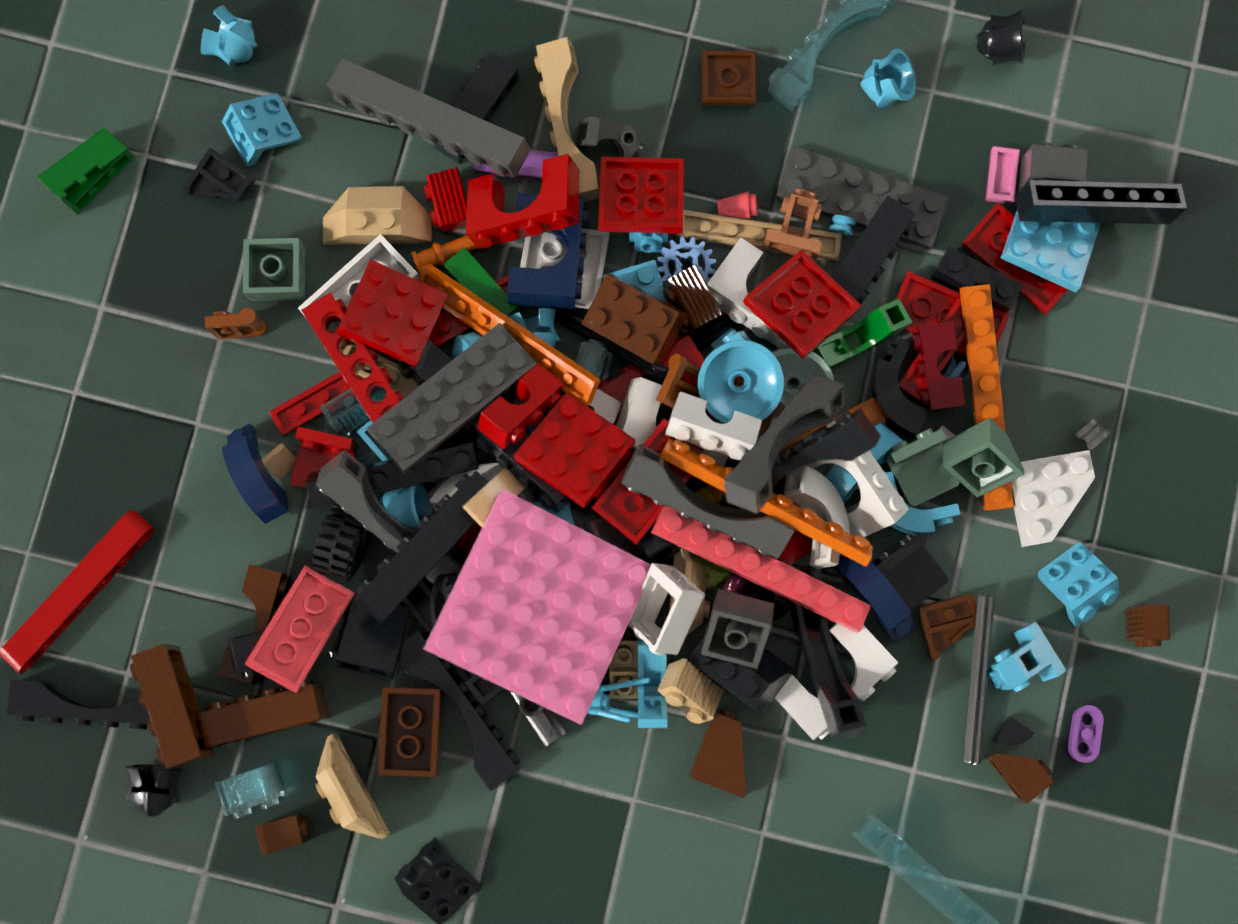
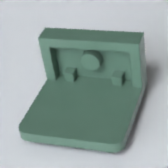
(920, 467)

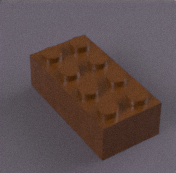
(170, 704)
(263, 715)

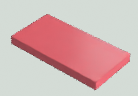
(300, 629)

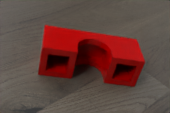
(507, 422)

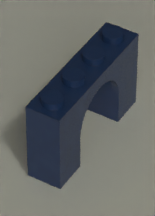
(557, 284)

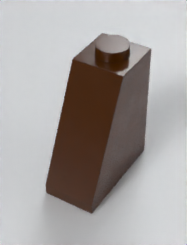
(721, 755)

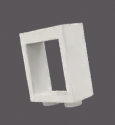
(687, 597)

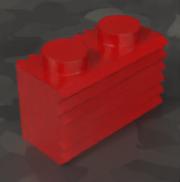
(448, 199)

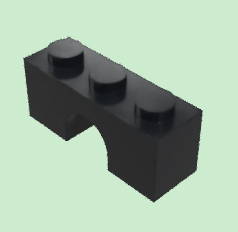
(960, 271)

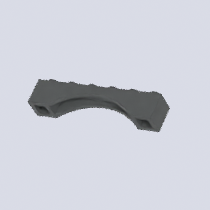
(813, 406)
(656, 479)
(348, 485)

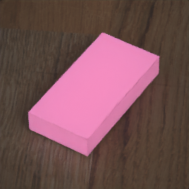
(1002, 175)

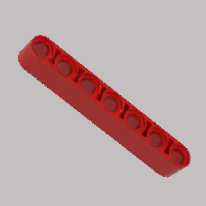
(76, 591)

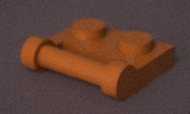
(233, 326)
(673, 385)

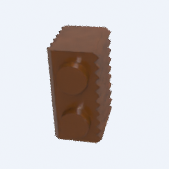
(692, 295)
(1148, 624)

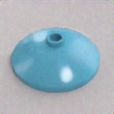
(761, 380)

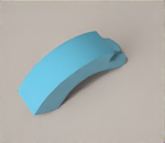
(844, 480)
(922, 521)
(651, 703)

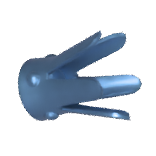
(954, 371)

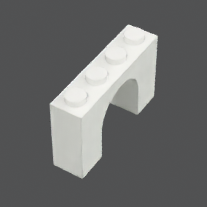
(729, 289)
(640, 413)
(879, 500)
(871, 664)

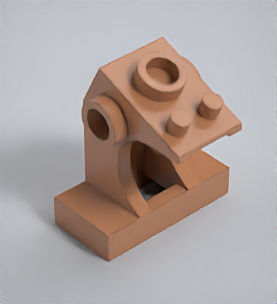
(802, 205)

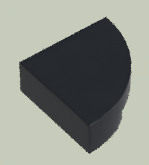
(1013, 733)

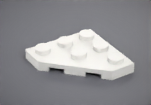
(1049, 494)

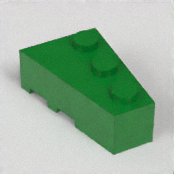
(87, 170)

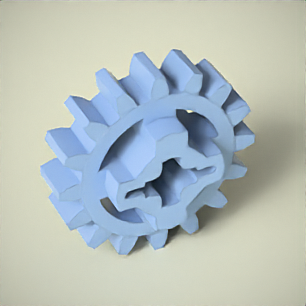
(678, 259)

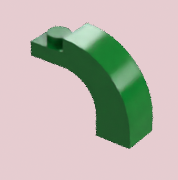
(864, 335)

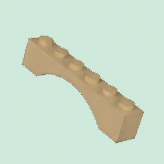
(559, 70)

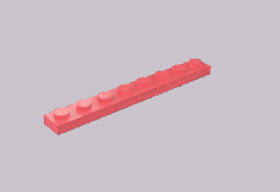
(761, 569)

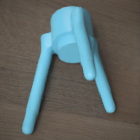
(601, 702)

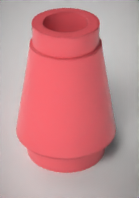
(740, 206)

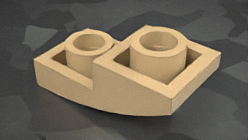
(481, 504)
(625, 668)

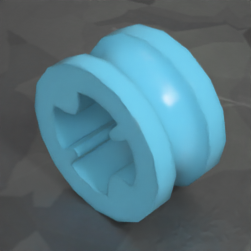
(843, 225)

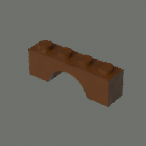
(265, 591)

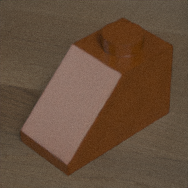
(1022, 775)
(282, 833)

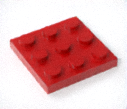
(641, 195)
(802, 304)
(392, 312)
(574, 449)

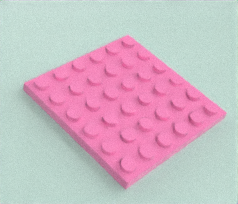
(539, 607)

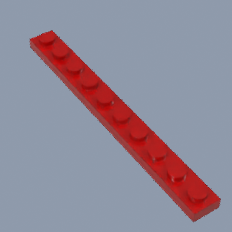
(306, 405)

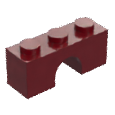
(939, 390)

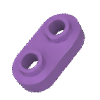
(1088, 734)

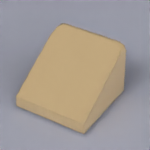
(280, 461)

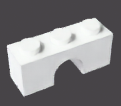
(692, 425)

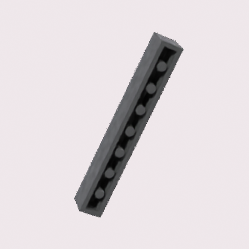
(429, 118)

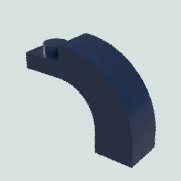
(251, 477)
(880, 594)

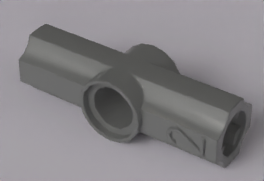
(542, 721)

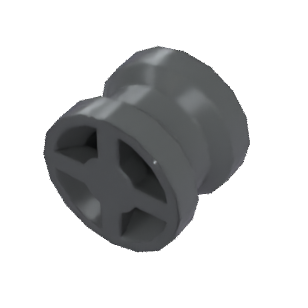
(1092, 433)

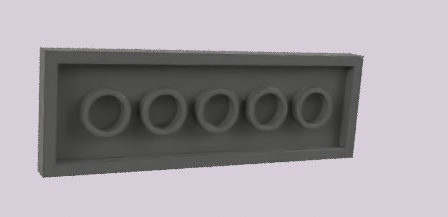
(860, 193)
(451, 398)

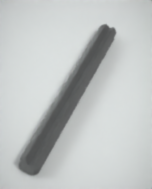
(979, 679)

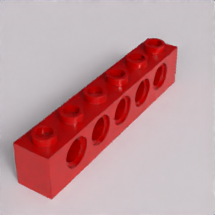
(320, 316)

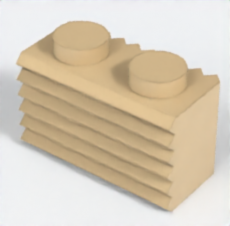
(690, 691)

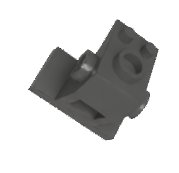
(594, 129)

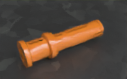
(439, 254)

